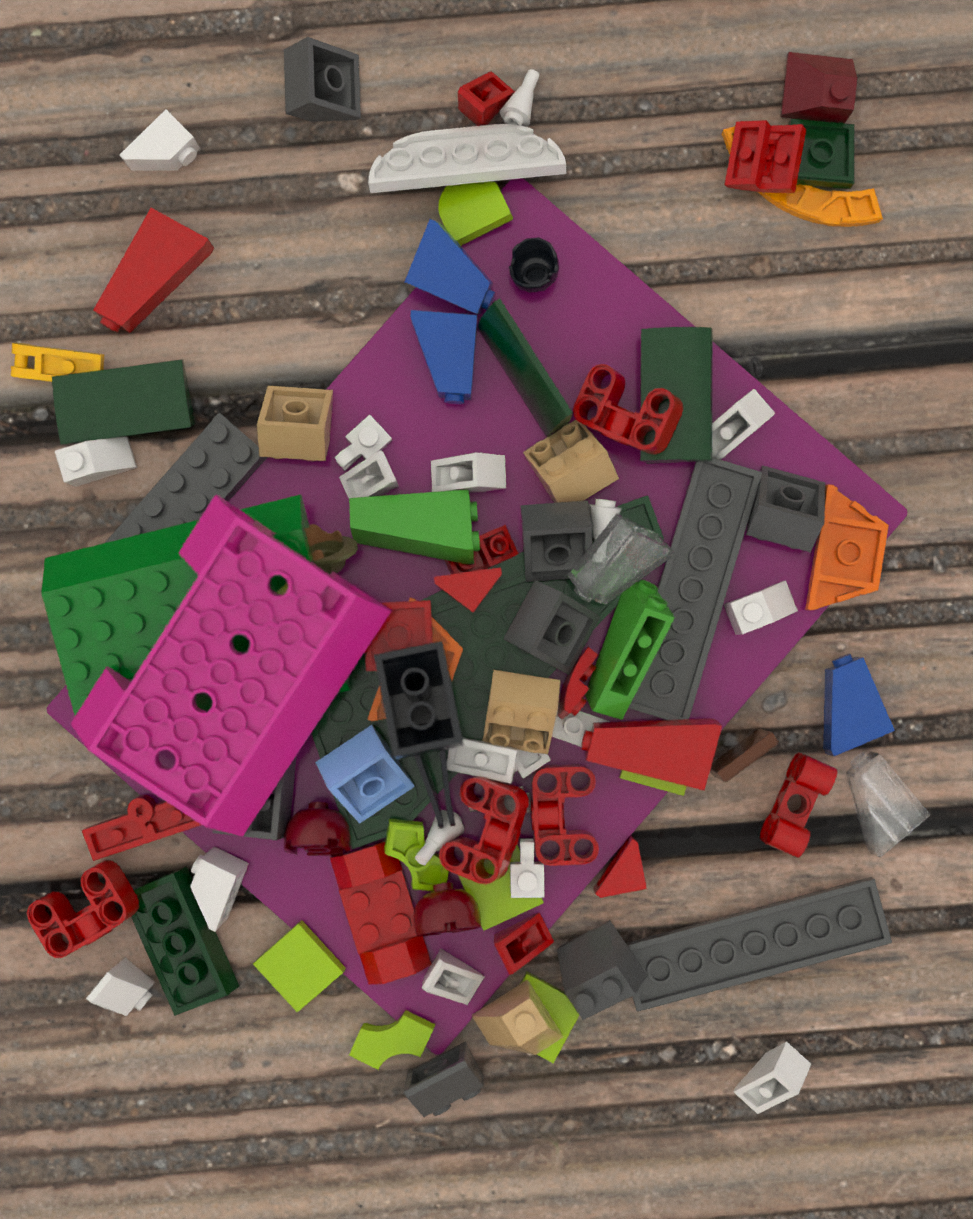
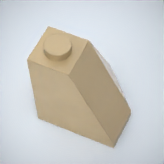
(518, 1021)

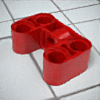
(620, 423)
(548, 815)
(786, 828)
(498, 836)
(90, 922)

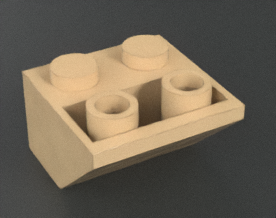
(571, 464)
(521, 711)

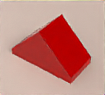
(483, 98)
(469, 587)
(623, 873)
(522, 942)

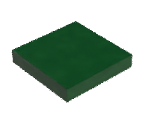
(827, 154)

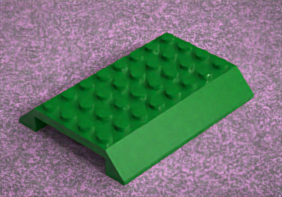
(120, 595)

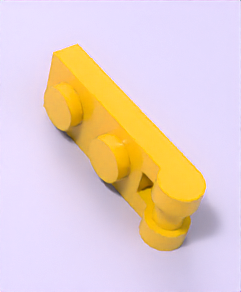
(52, 362)

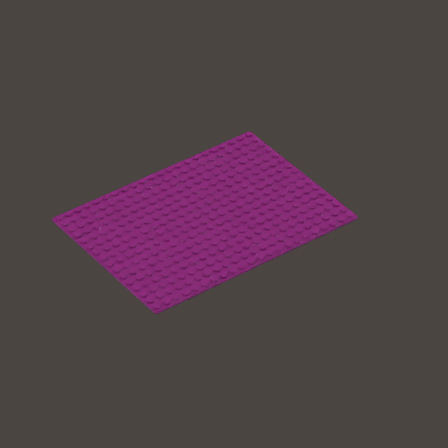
(578, 322)

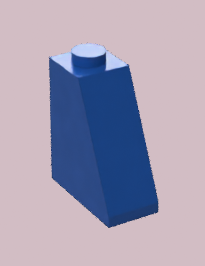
(448, 271)
(449, 351)
(852, 706)

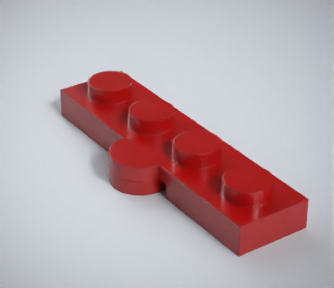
(142, 824)

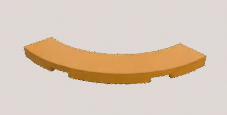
(823, 206)

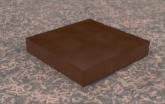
(743, 754)

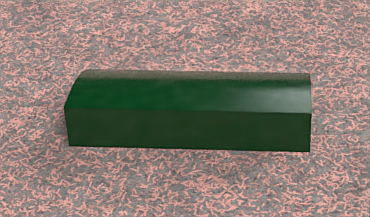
(682, 364)
(524, 369)
(122, 401)
(180, 944)

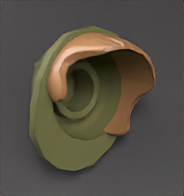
(329, 549)

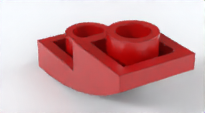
(494, 548)
(573, 690)

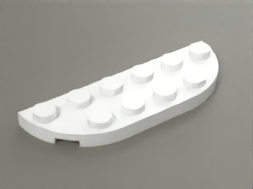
(465, 157)

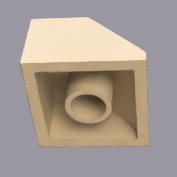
(295, 423)

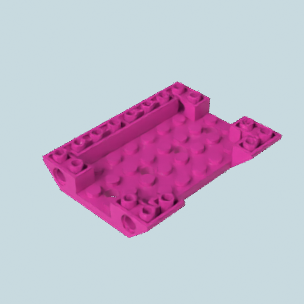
(261, 698)

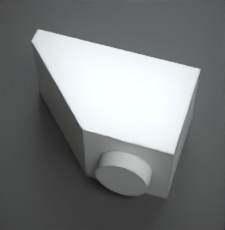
(161, 146)
(739, 423)
(95, 460)
(471, 471)
(760, 608)
(217, 884)
(122, 989)
(773, 1078)

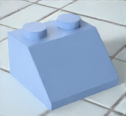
(364, 774)

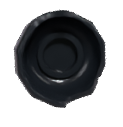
(534, 265)

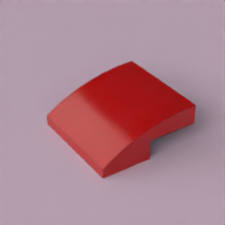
(765, 157)

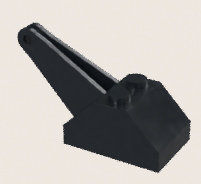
(421, 711)

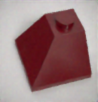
(818, 88)

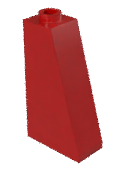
(150, 270)
(658, 749)

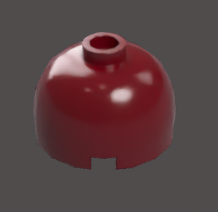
(317, 831)
(446, 911)

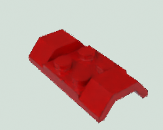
(380, 914)

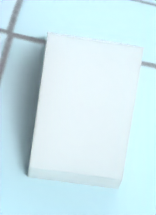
(369, 477)
(451, 978)

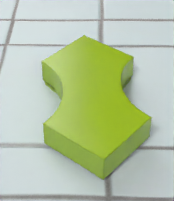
(403, 842)
(403, 1036)

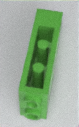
(418, 524)
(628, 649)

